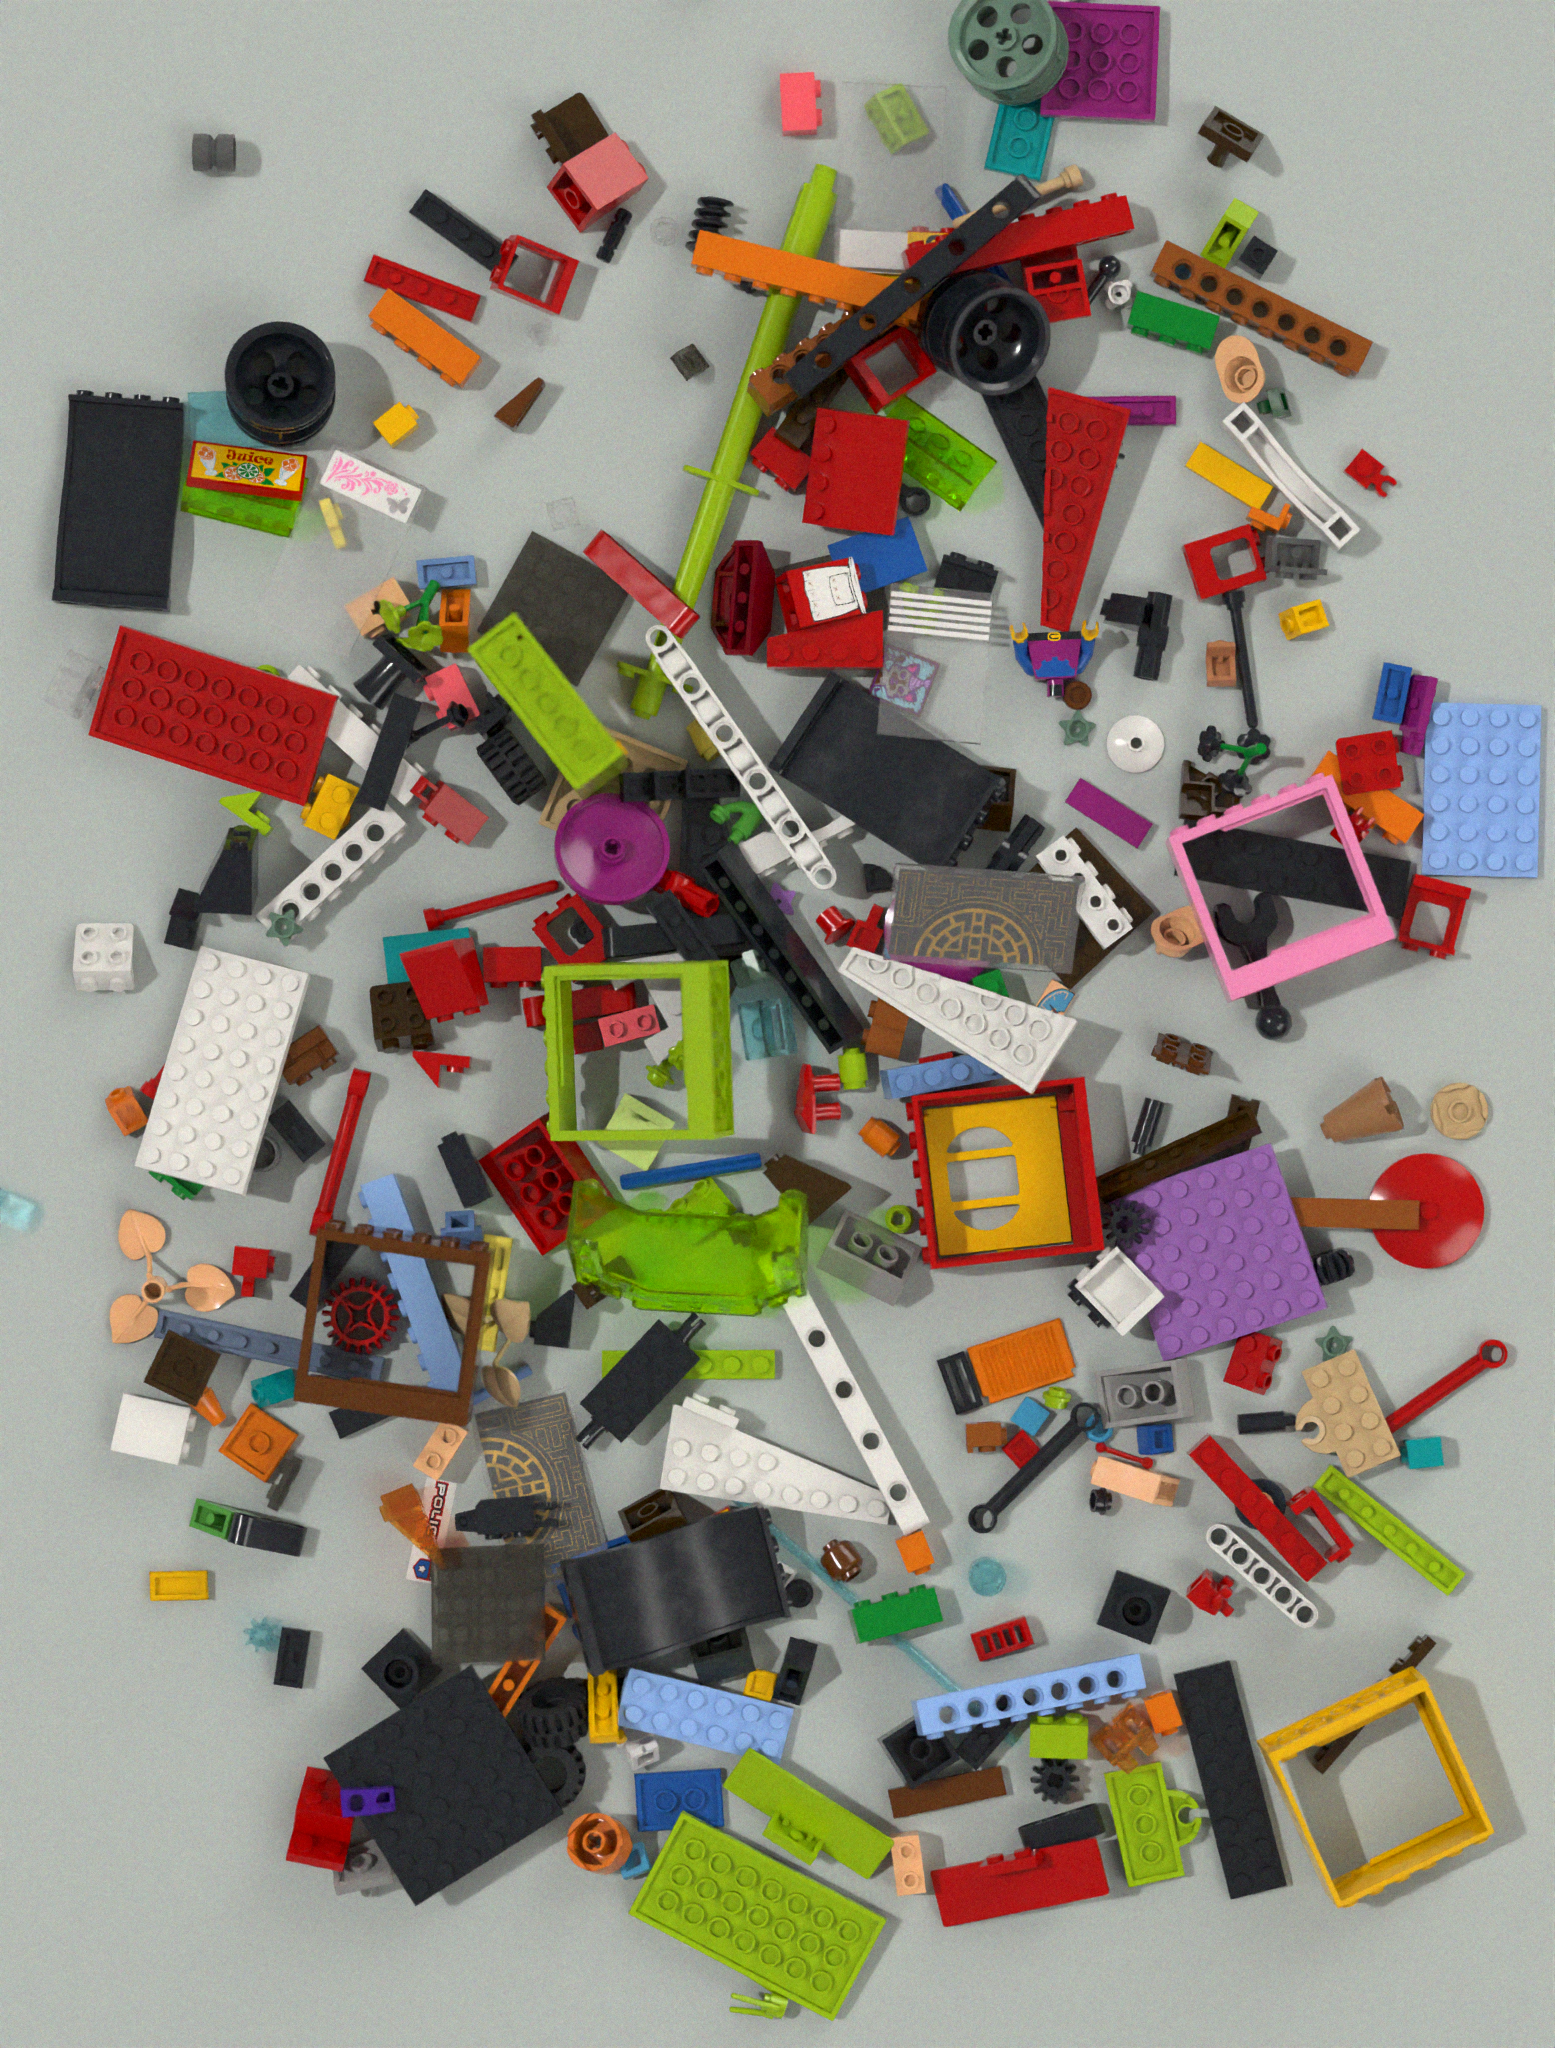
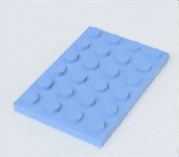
(1481, 790)

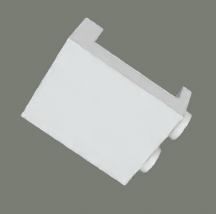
(1118, 1289)
(153, 1429)

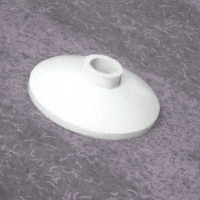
(1126, 756)

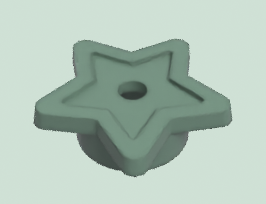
(1084, 726)
(277, 921)
(1333, 1336)

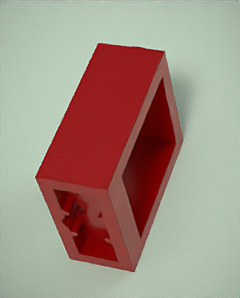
(560, 282)
(869, 384)

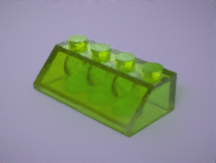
(941, 456)
(245, 510)

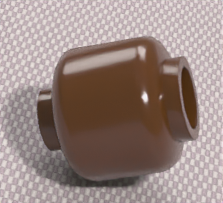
(841, 1561)

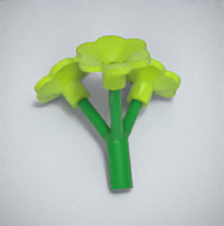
(423, 634)

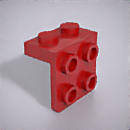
(1369, 763)

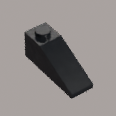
(336, 1259)

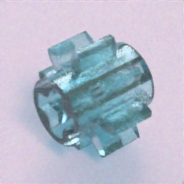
(260, 1642)

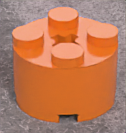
(584, 1849)

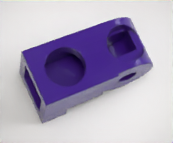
(367, 1800)

